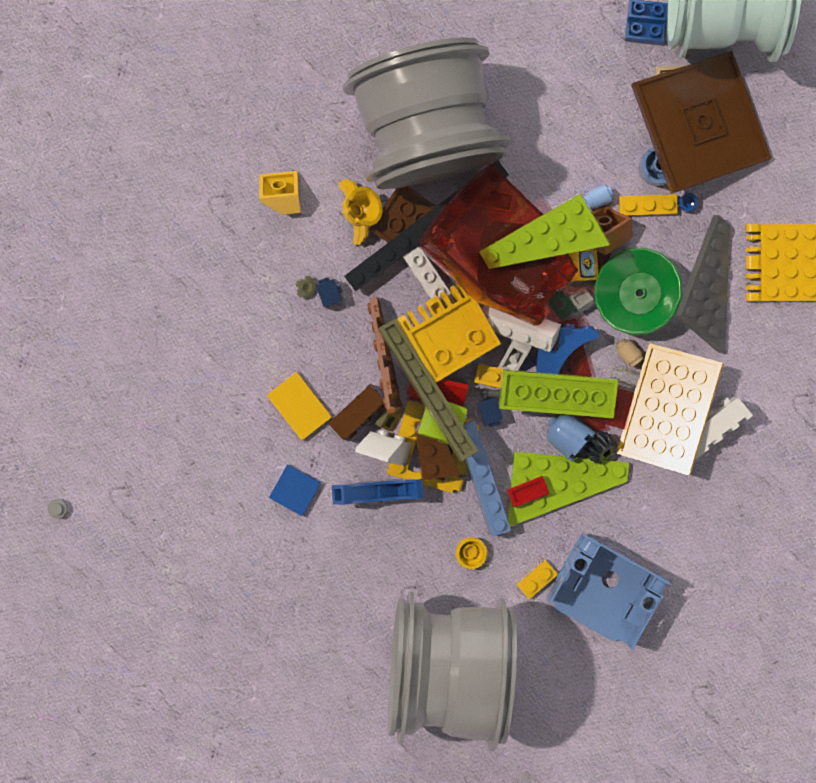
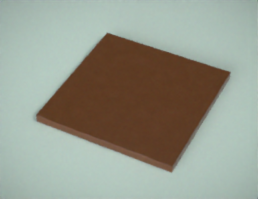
(701, 121)

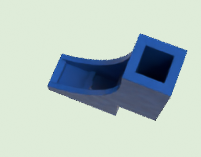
(567, 342)
(377, 491)

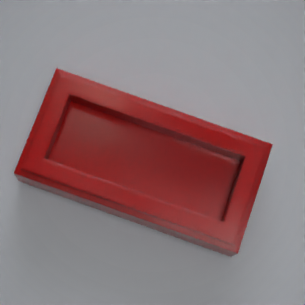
(528, 491)

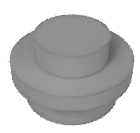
(57, 508)

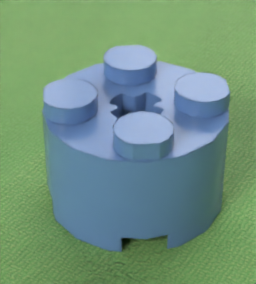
(649, 171)

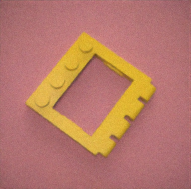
(415, 412)

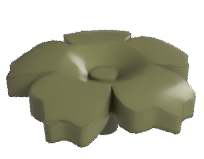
(306, 287)

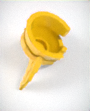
(361, 208)

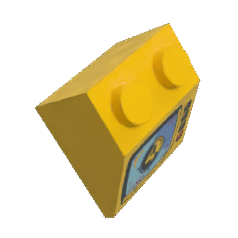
(586, 264)

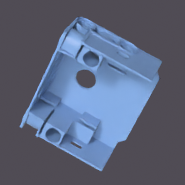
(614, 611)

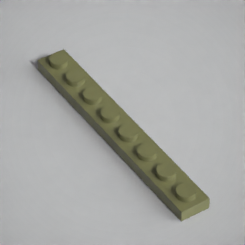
(428, 390)

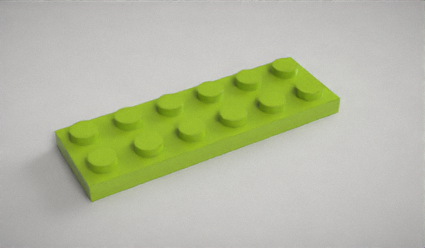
(558, 393)

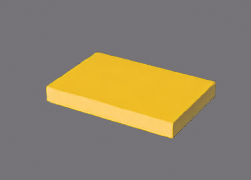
(299, 406)

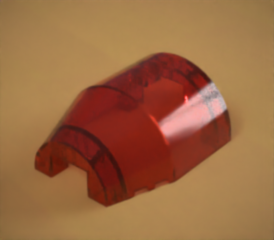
(478, 217)

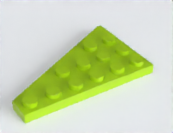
(564, 480)

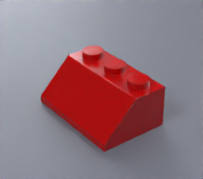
(452, 391)

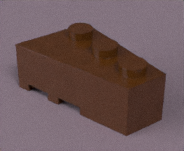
(357, 413)
(433, 457)

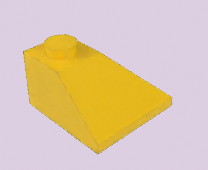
(280, 192)

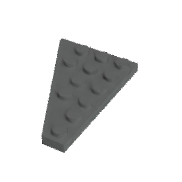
(705, 296)

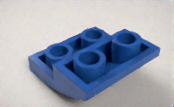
(646, 21)

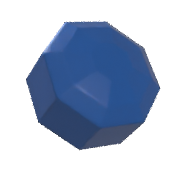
(688, 202)

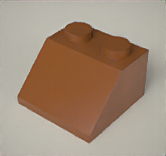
(615, 226)

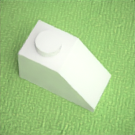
(514, 355)

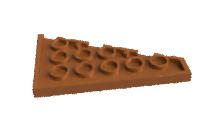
(385, 363)

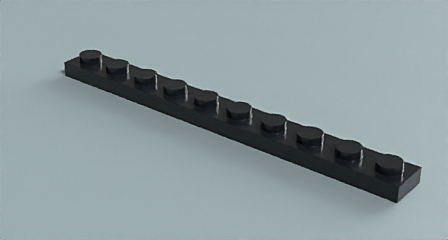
(398, 246)

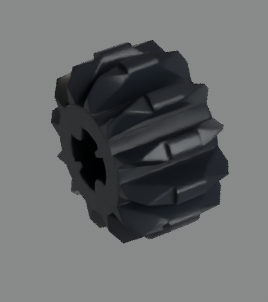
(601, 447)

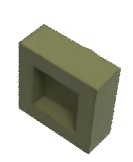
(386, 420)

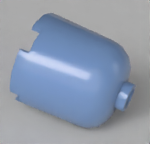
(568, 435)

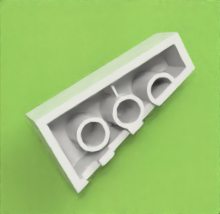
(721, 420)

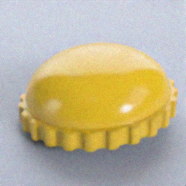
(471, 553)

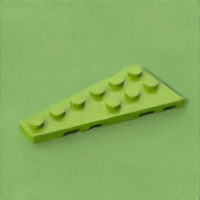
(558, 232)

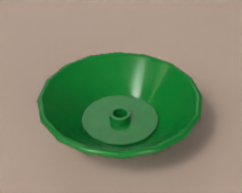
(626, 275)

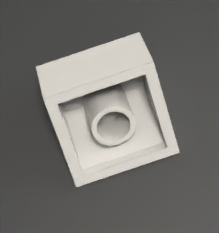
(384, 447)

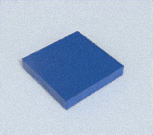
(294, 490)

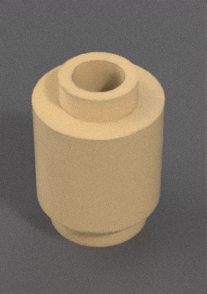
(629, 352)

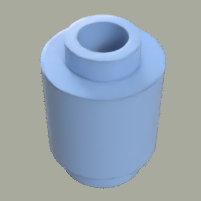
(599, 197)

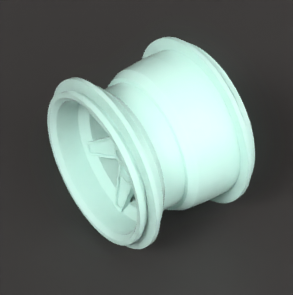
(722, 22)

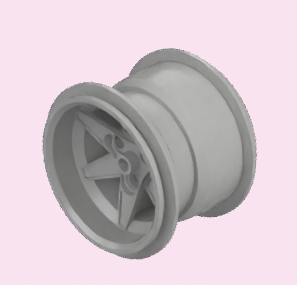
(426, 112)
(453, 671)

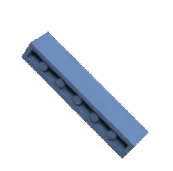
(485, 485)

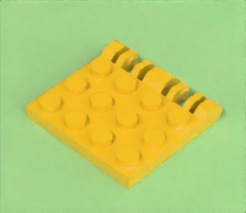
(784, 262)
(451, 334)

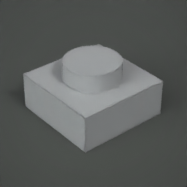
(581, 299)

